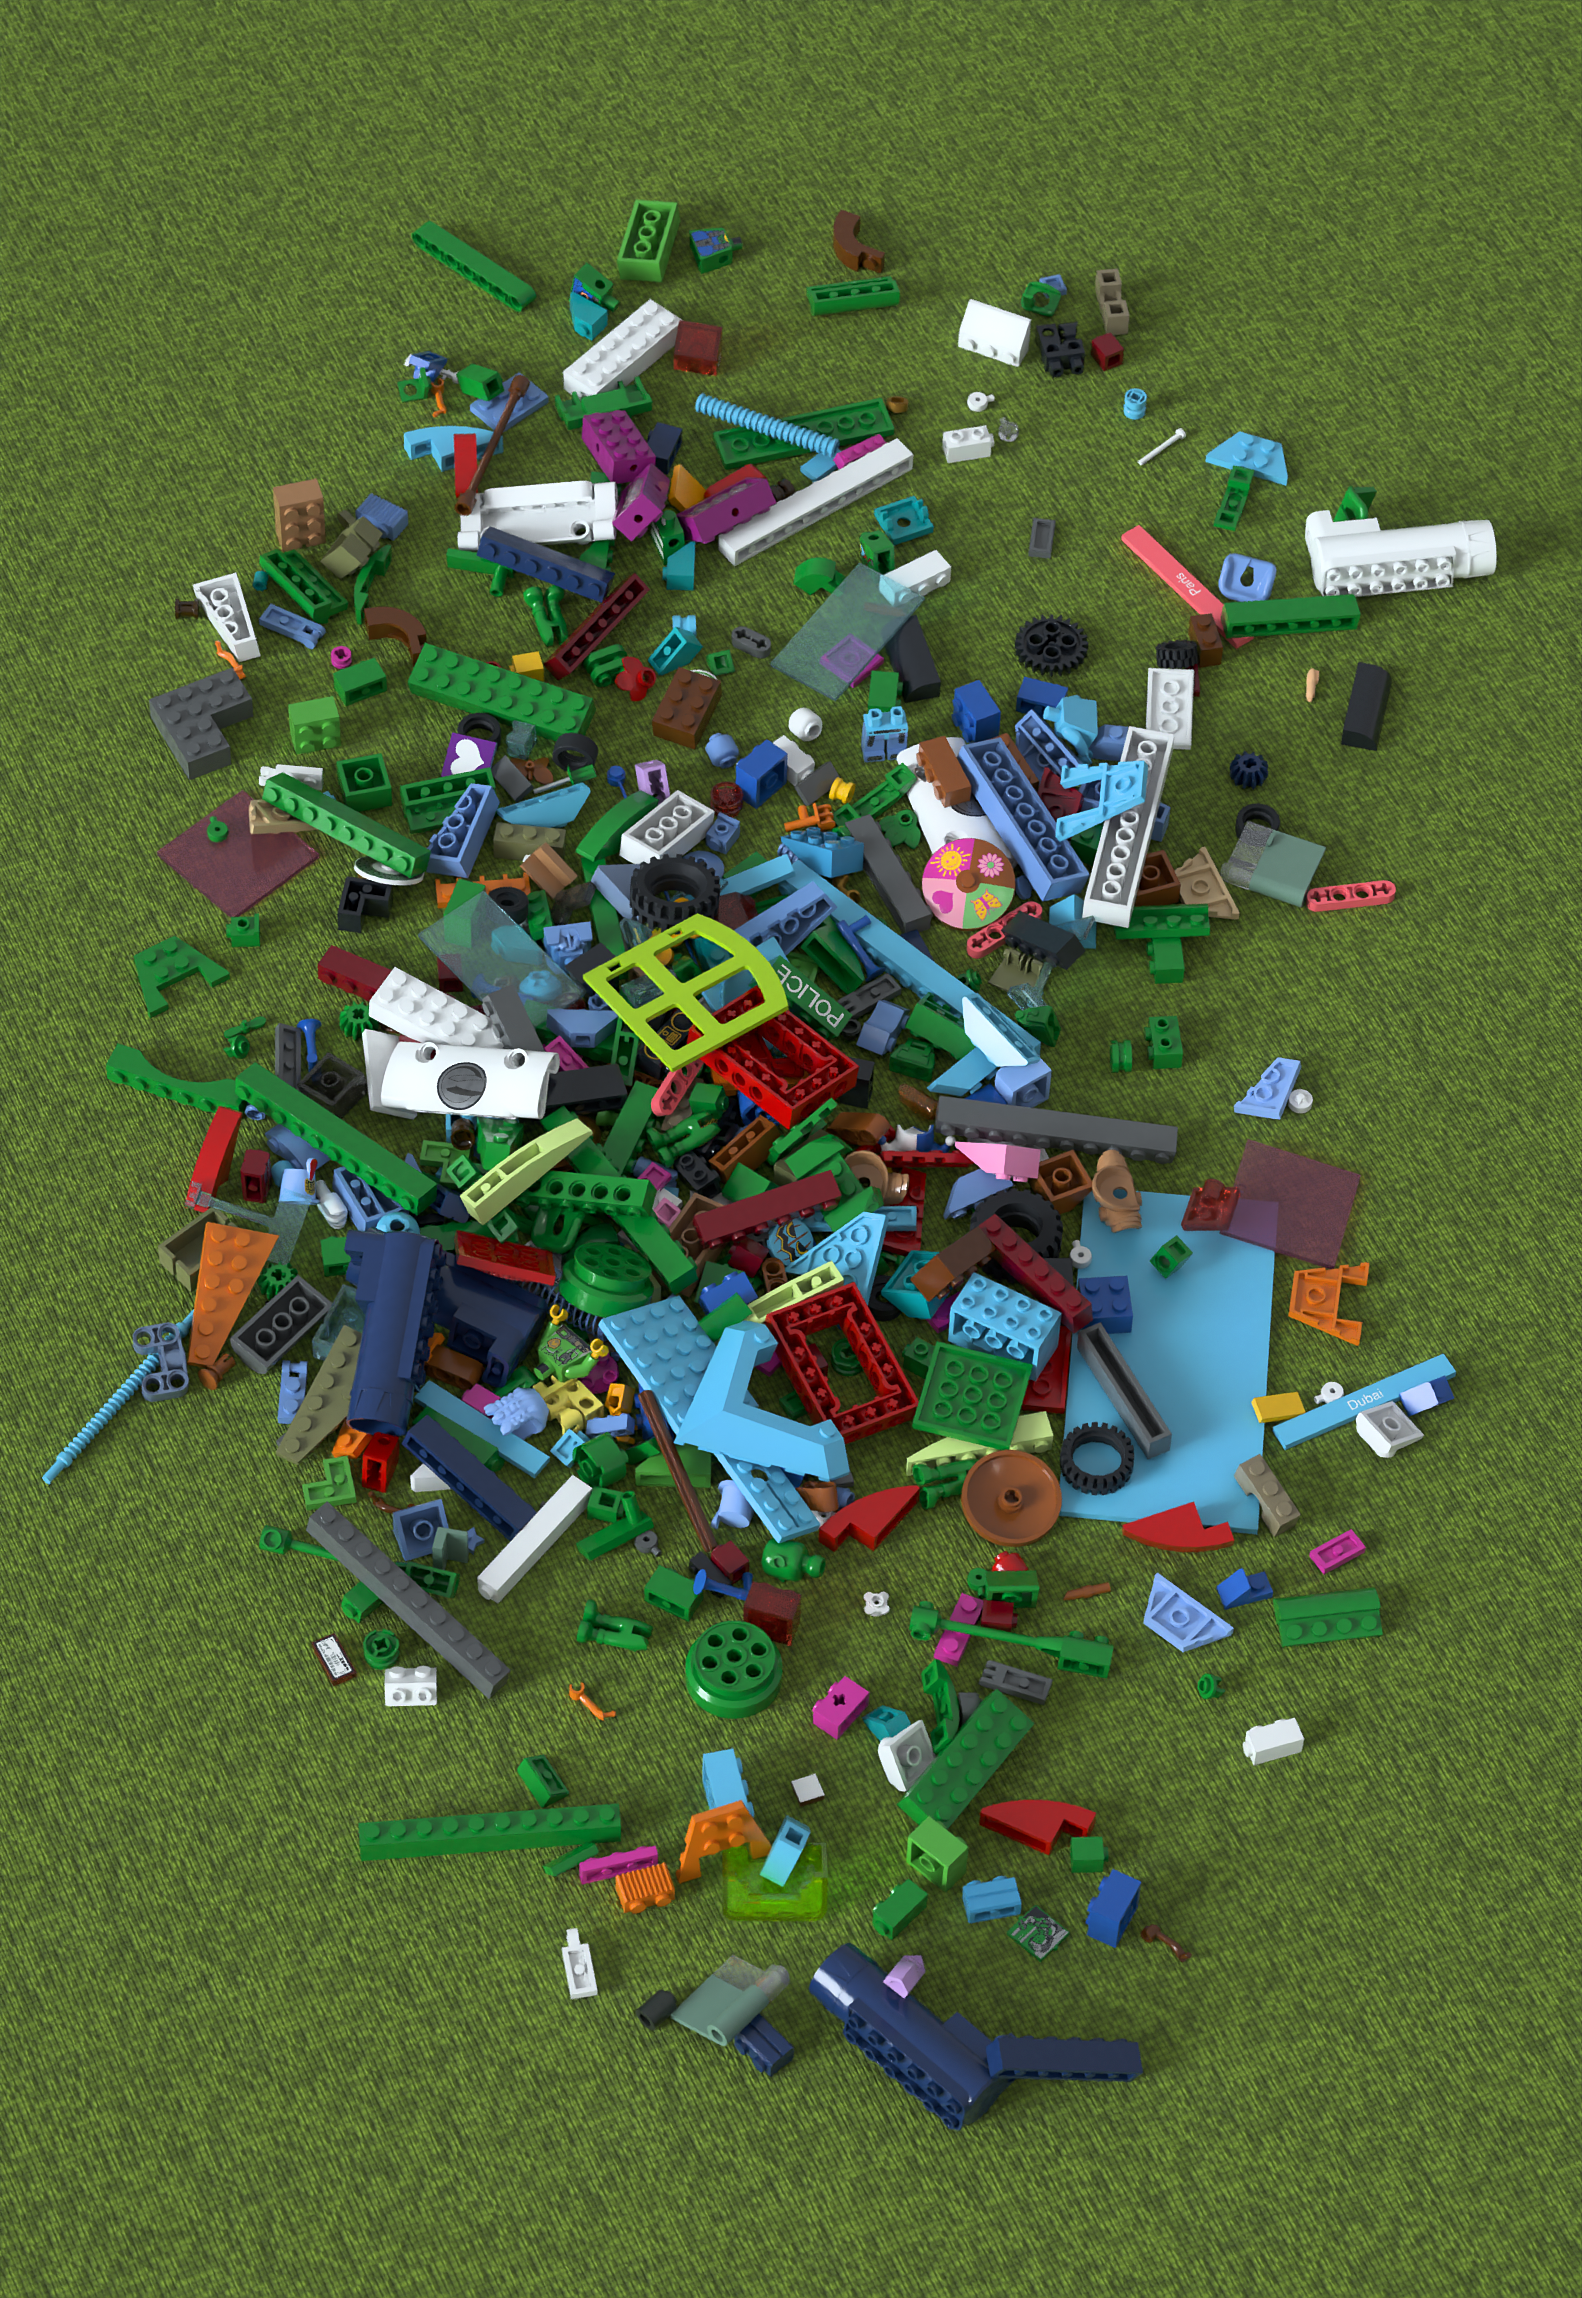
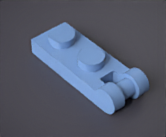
(292, 625)
(292, 1390)

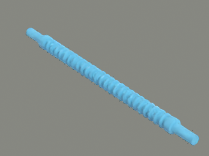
(66, 1458)

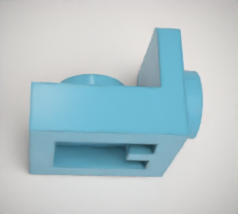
(564, 1447)

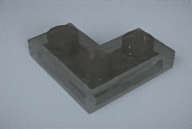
(569, 900)

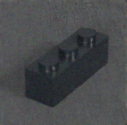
(701, 1561)

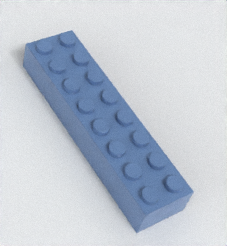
(1022, 819)

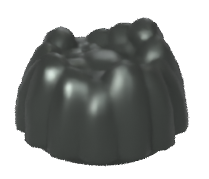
(851, 1030)

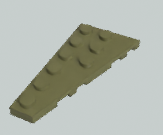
(326, 1400)

